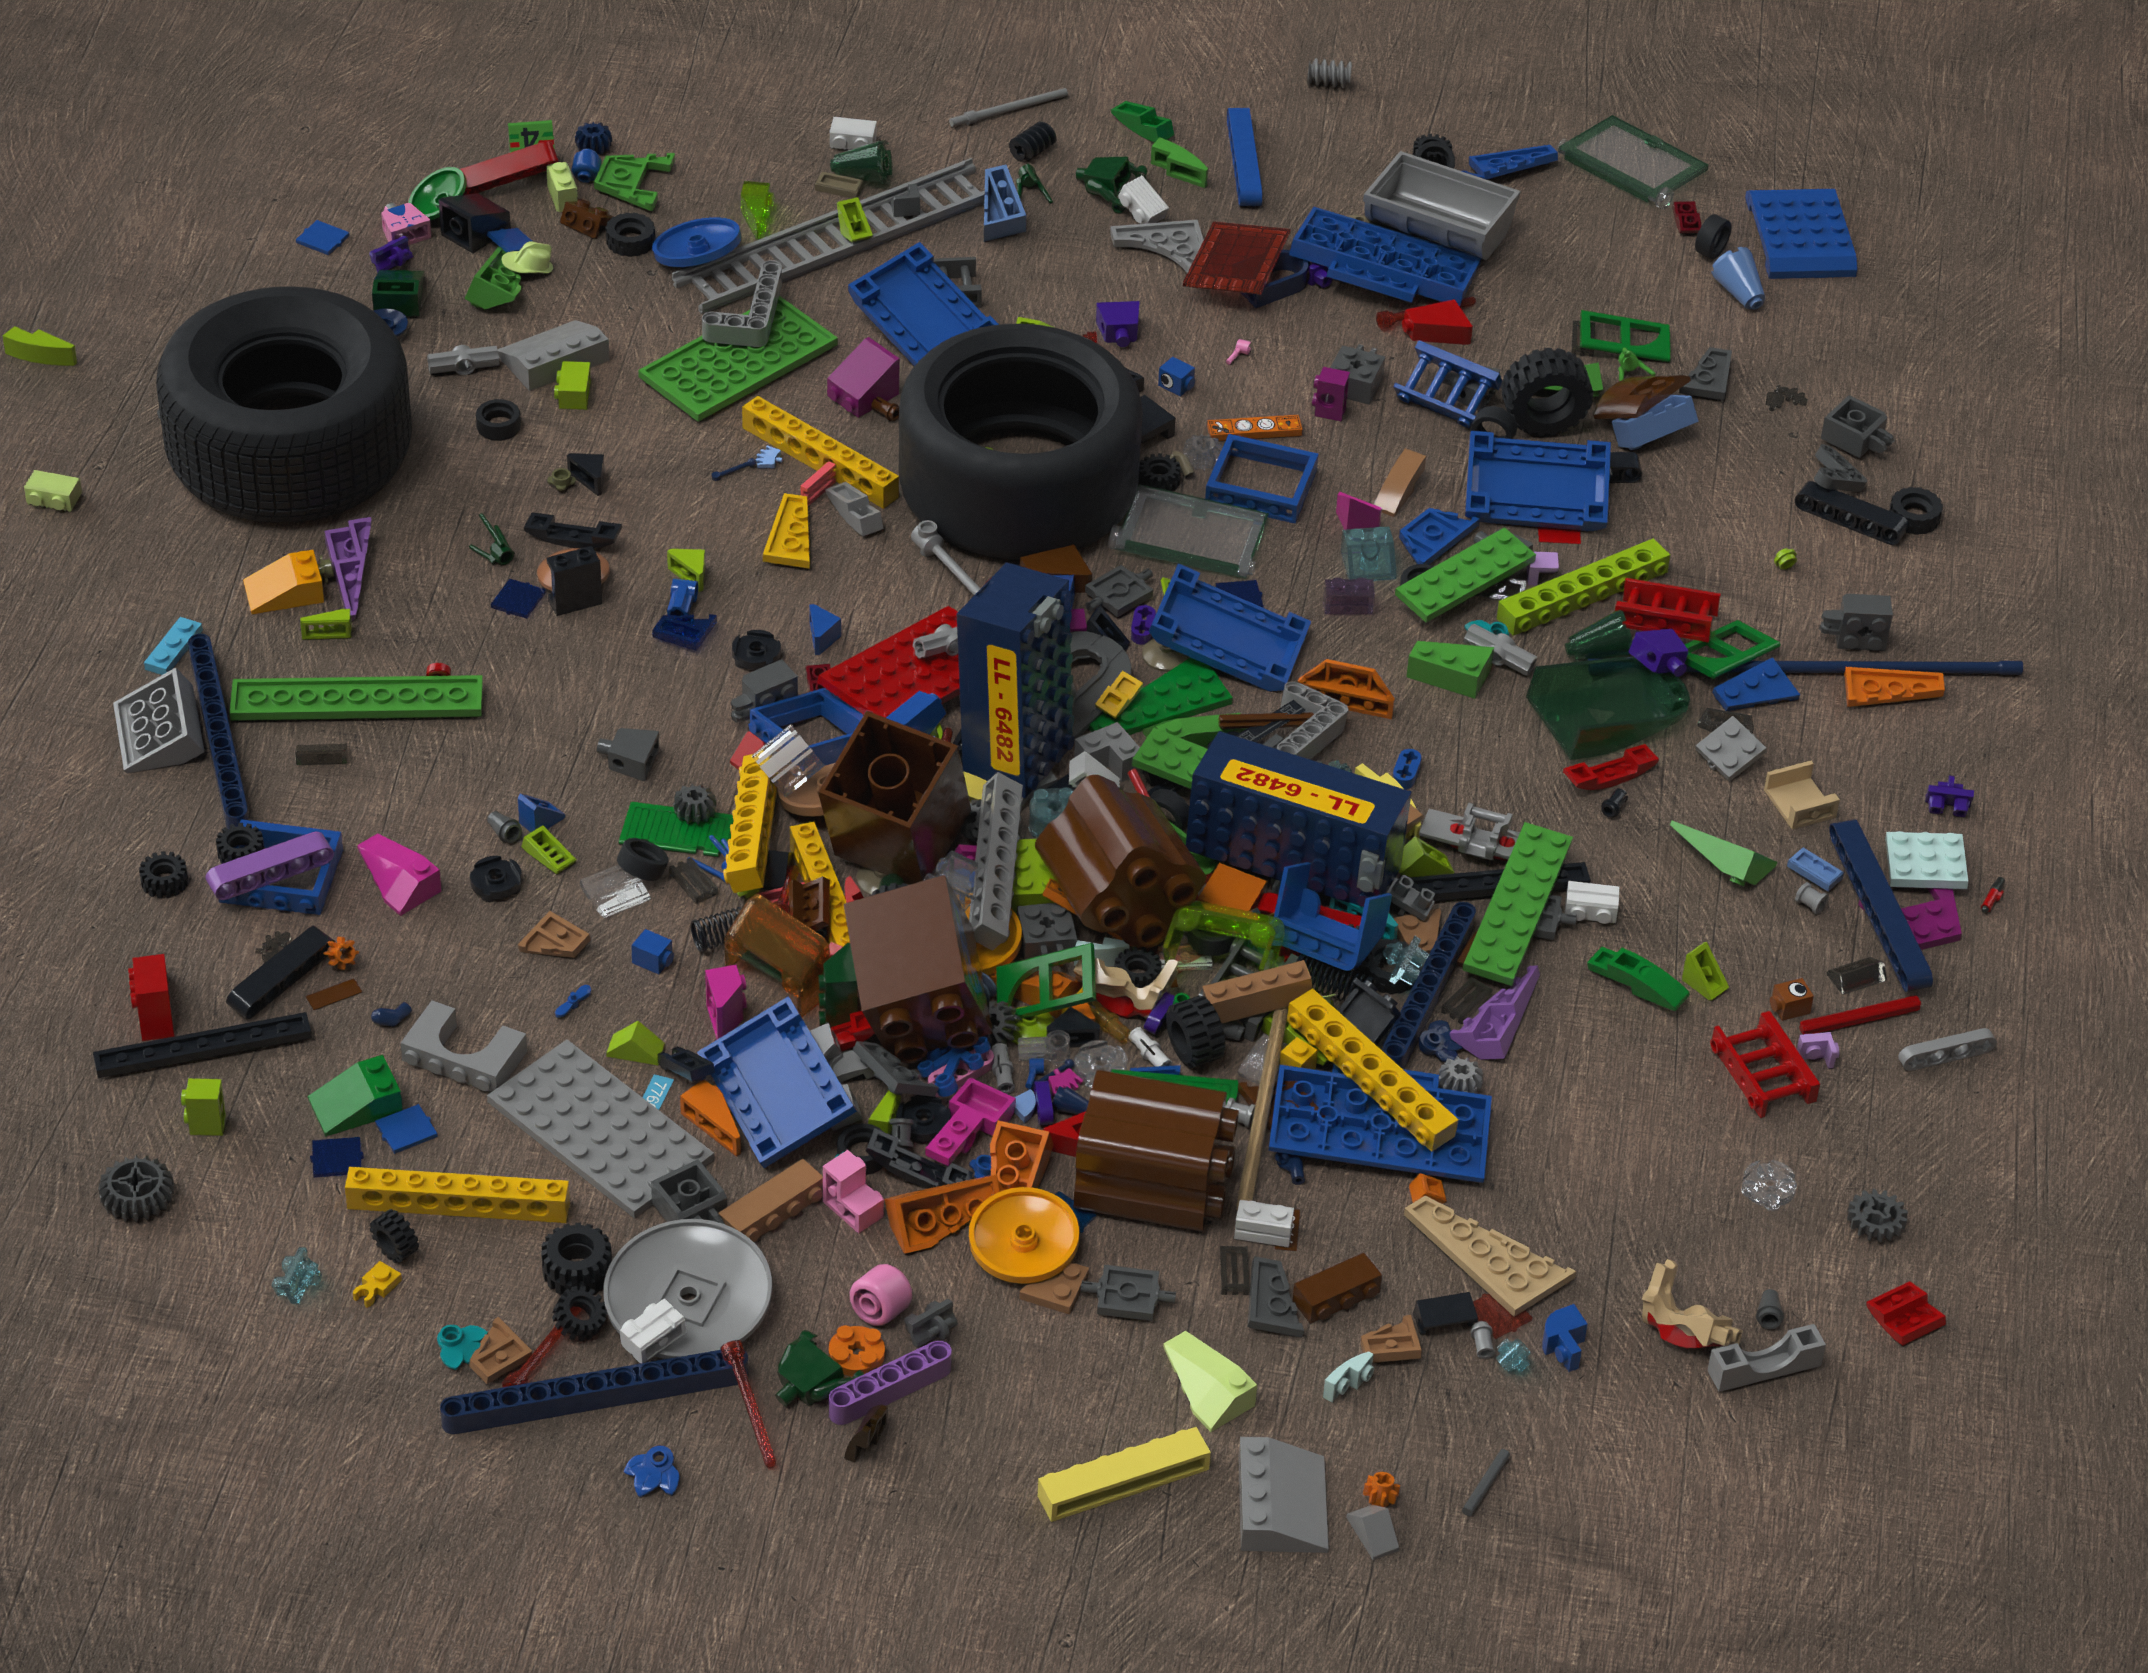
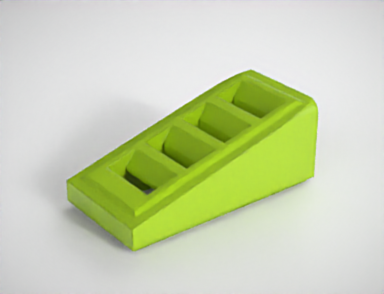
(339, 620)
(542, 835)
(885, 1111)

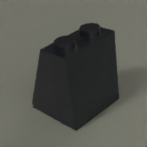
(469, 218)

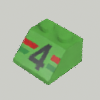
(529, 133)

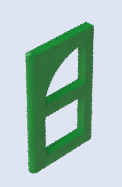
(1656, 350)
(1718, 666)
(1013, 974)

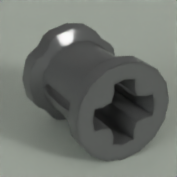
(902, 1130)

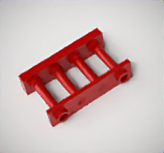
(1673, 597)
(1779, 1047)

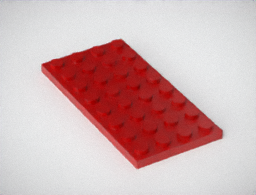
(892, 673)

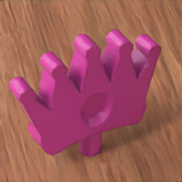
(1064, 1079)

